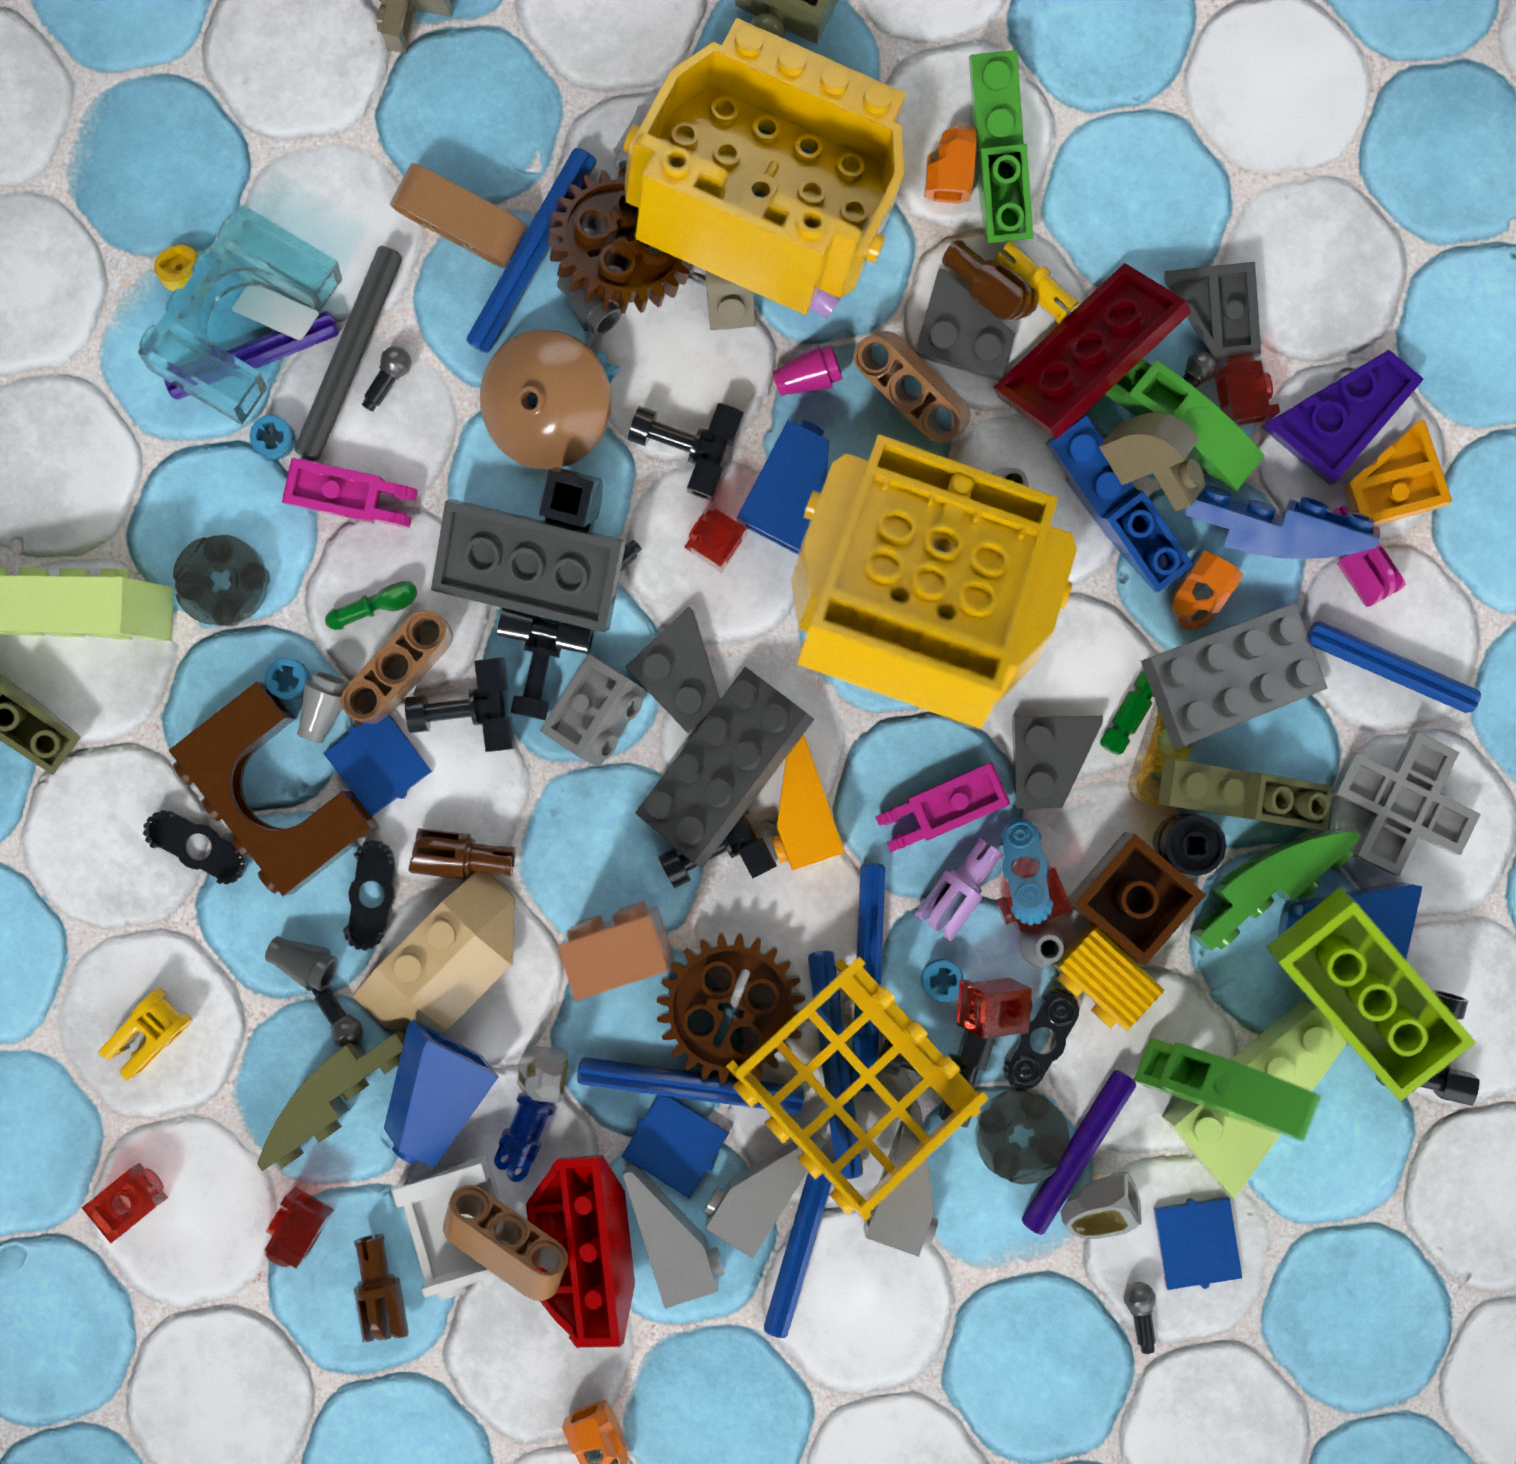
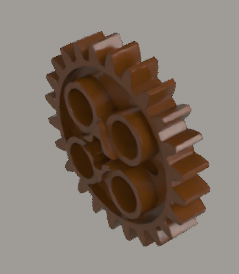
(601, 209)
(692, 993)

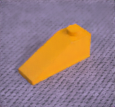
(804, 814)

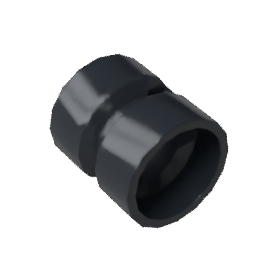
(1190, 843)

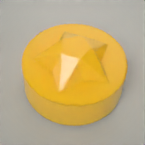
(175, 266)

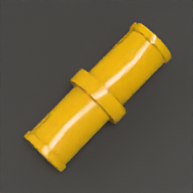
(1039, 278)

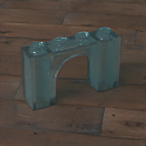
(246, 254)

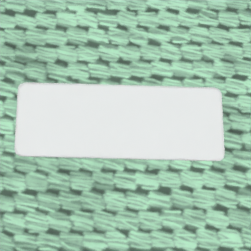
(275, 311)

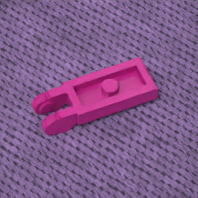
(343, 493)
(948, 805)

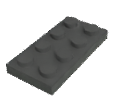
(528, 565)
(1233, 675)
(724, 767)

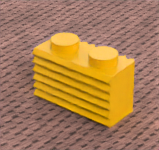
(1108, 978)

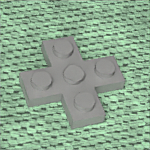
(1406, 803)

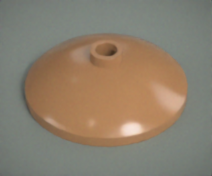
(570, 395)

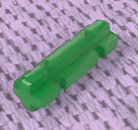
(1128, 716)

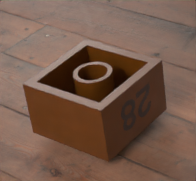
(1135, 897)

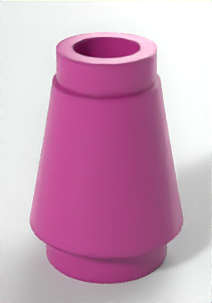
(808, 372)

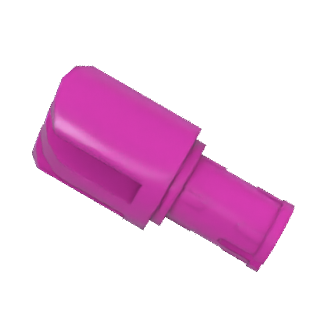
(1370, 572)

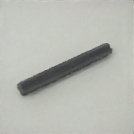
(348, 353)

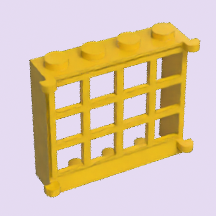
(907, 1039)

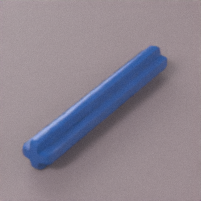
(1393, 667)
(797, 1256)

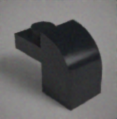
(571, 499)

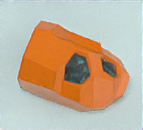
(952, 166)
(1204, 590)
(596, 1435)

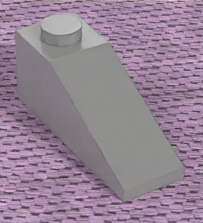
(757, 1197)
(906, 1214)
(674, 1244)

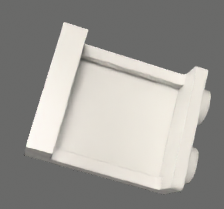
(425, 1206)

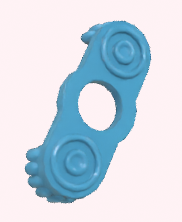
(1031, 894)

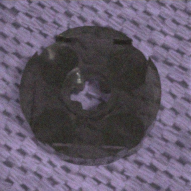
(194, 586)
(1045, 1147)

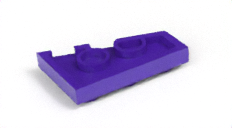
(1345, 416)

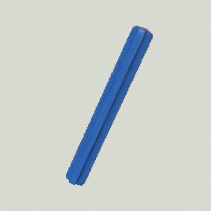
(527, 256)
(870, 951)
(836, 1067)
(674, 1083)

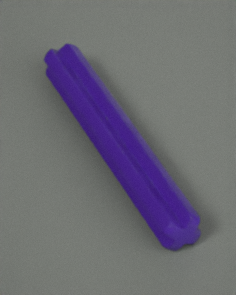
(274, 347)
(1079, 1152)

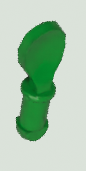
(391, 598)

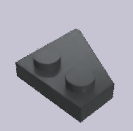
(1221, 307)
(962, 331)
(678, 672)
(1049, 757)

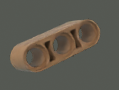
(458, 215)
(890, 382)
(375, 674)
(511, 1263)

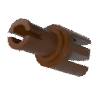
(992, 283)
(457, 855)
(378, 1293)

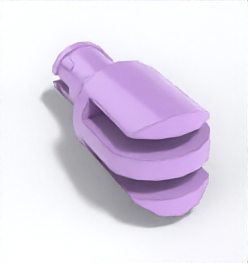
(959, 892)

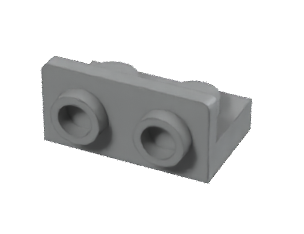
(594, 711)

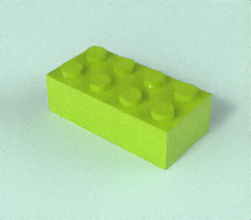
(1370, 994)

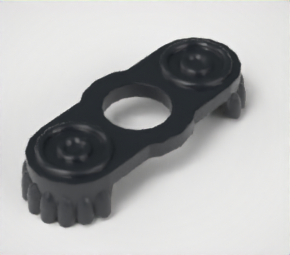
(172, 832)
(369, 924)
(1057, 1013)

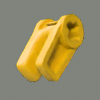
(161, 1027)

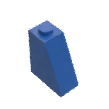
(785, 486)
(1388, 906)
(434, 1094)

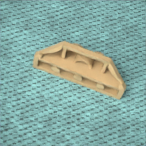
(445, 959)

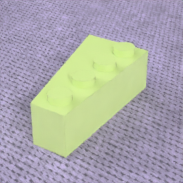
(84, 605)
(1293, 1049)

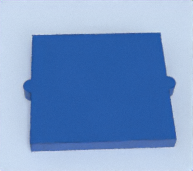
(377, 763)
(675, 1144)
(1197, 1243)

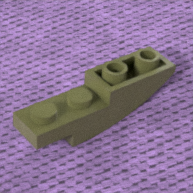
(33, 728)
(1244, 794)
(317, 1102)

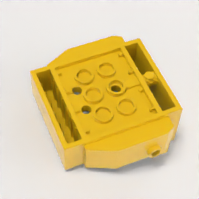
(705, 157)
(877, 541)

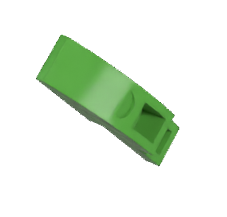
(1000, 147)
(1222, 447)
(1286, 869)
(1228, 1088)

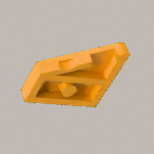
(1401, 480)

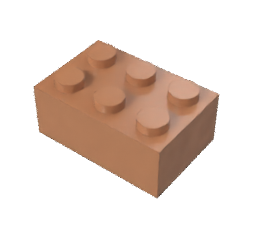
(615, 952)

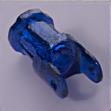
(521, 1139)

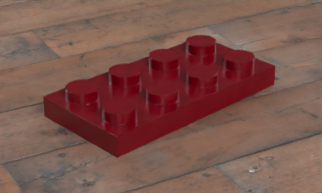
(1091, 350)

